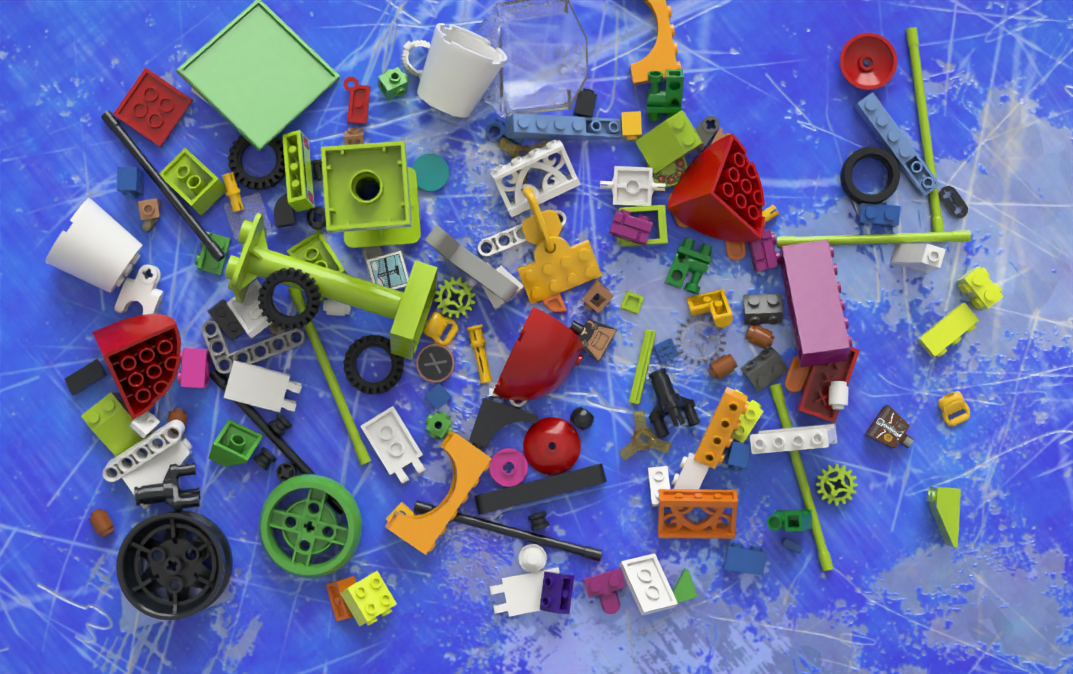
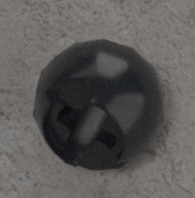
(311, 217)
(581, 418)

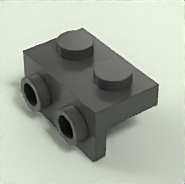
(763, 309)
(764, 368)

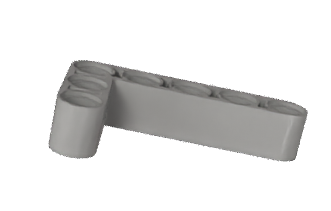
(471, 264)
(251, 351)

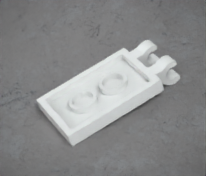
(260, 387)
(393, 443)
(521, 592)

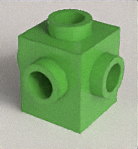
(393, 83)
(446, 425)

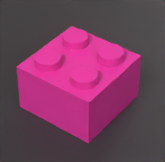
(194, 368)

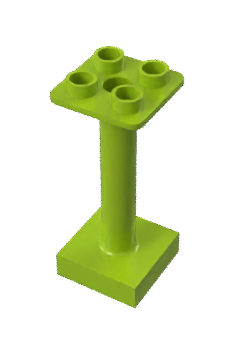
(371, 194)
(406, 308)

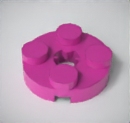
(517, 474)

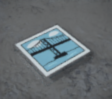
(389, 270)

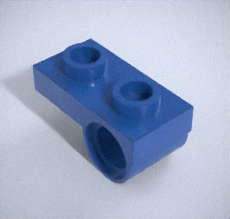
(500, 125)

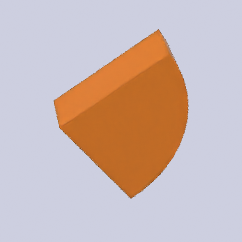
(555, 303)

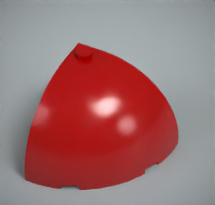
(721, 193)
(141, 358)
(539, 359)

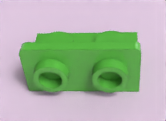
(205, 260)

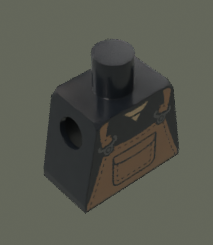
(594, 337)

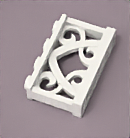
(523, 164)
(793, 438)

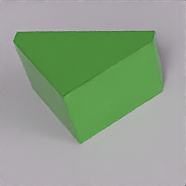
(684, 587)

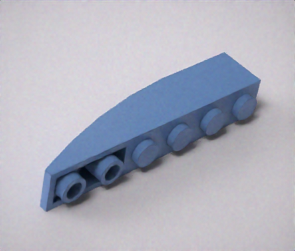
(561, 127)
(896, 143)

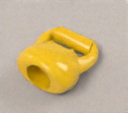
(435, 327)
(952, 403)

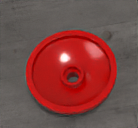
(877, 52)
(537, 449)

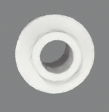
(336, 308)
(838, 395)

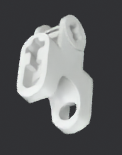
(141, 290)

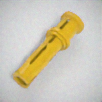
(477, 344)

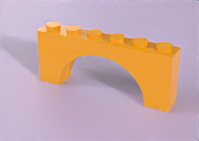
(664, 50)
(467, 467)

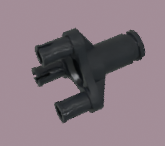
(670, 404)
(169, 490)

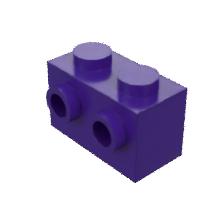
(555, 590)

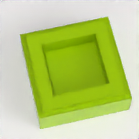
(632, 302)

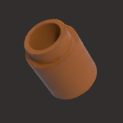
(759, 336)
(722, 367)
(177, 414)
(101, 522)

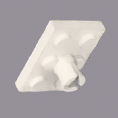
(248, 312)
(648, 584)

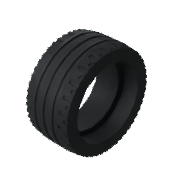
(884, 157)

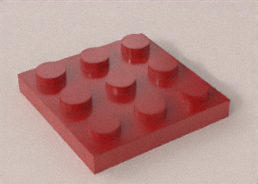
(153, 107)

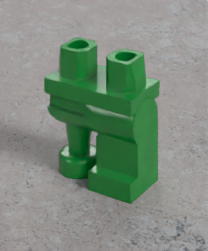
(666, 100)
(690, 261)
(790, 520)

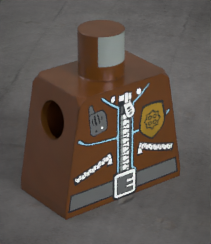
(889, 429)

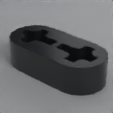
(950, 205)

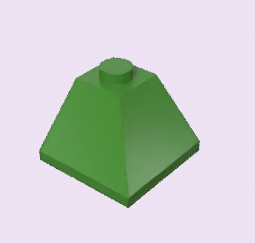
(234, 444)

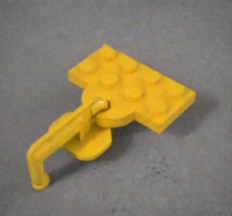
(557, 266)

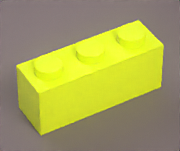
(948, 330)

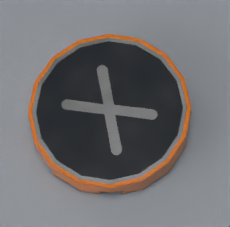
(435, 363)

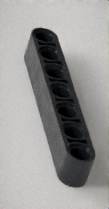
(540, 489)

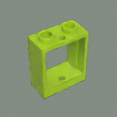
(661, 221)

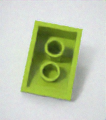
(669, 141)
(193, 181)
(316, 251)
(111, 423)
(946, 510)

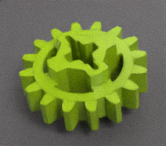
(463, 293)
(832, 493)

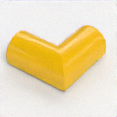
(711, 302)

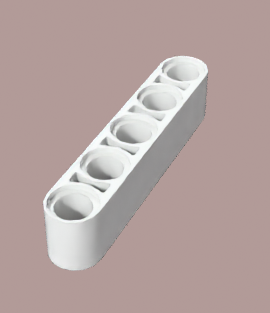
(511, 234)
(149, 444)

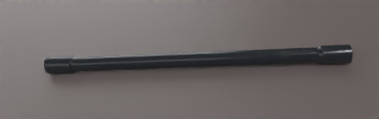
(211, 245)
(222, 381)
(584, 551)

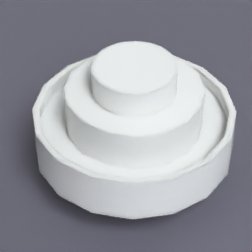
(532, 558)

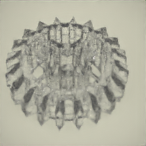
(684, 344)

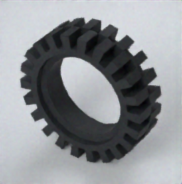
(256, 182)
(271, 311)
(351, 371)

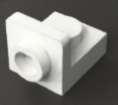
(145, 424)

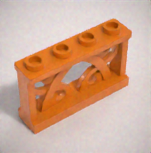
(691, 498)

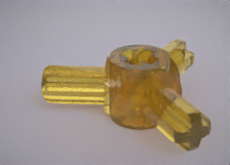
(514, 150)
(635, 445)

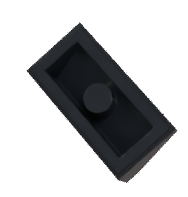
(85, 377)

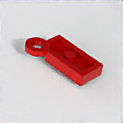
(358, 101)

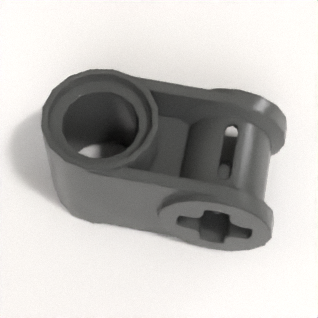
(706, 134)

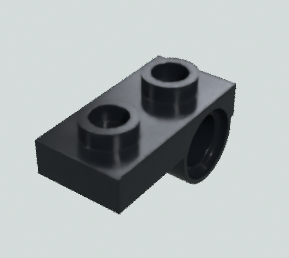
(226, 319)

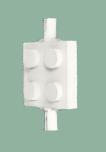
(632, 186)

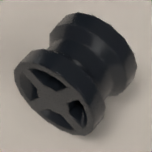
(280, 424)
(264, 458)
(283, 473)
(538, 520)

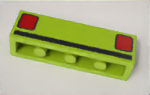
(298, 171)

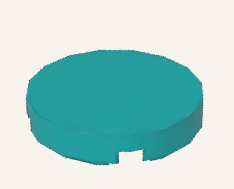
(431, 172)

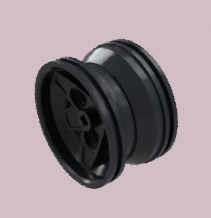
(139, 587)

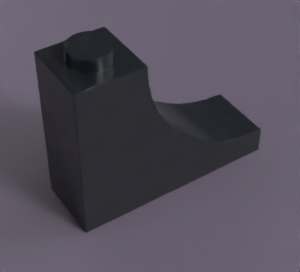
(493, 417)

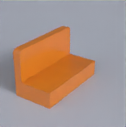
(338, 604)

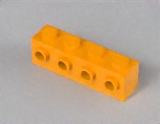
(721, 427)

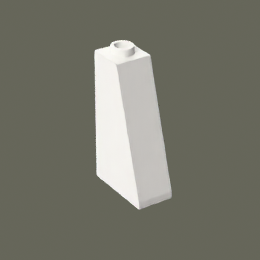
(918, 257)
(156, 468)

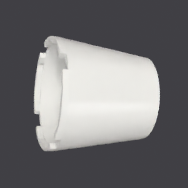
(458, 70)
(95, 248)

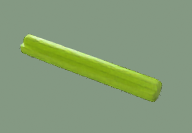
(642, 366)

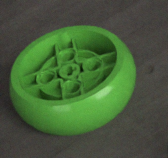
(301, 511)

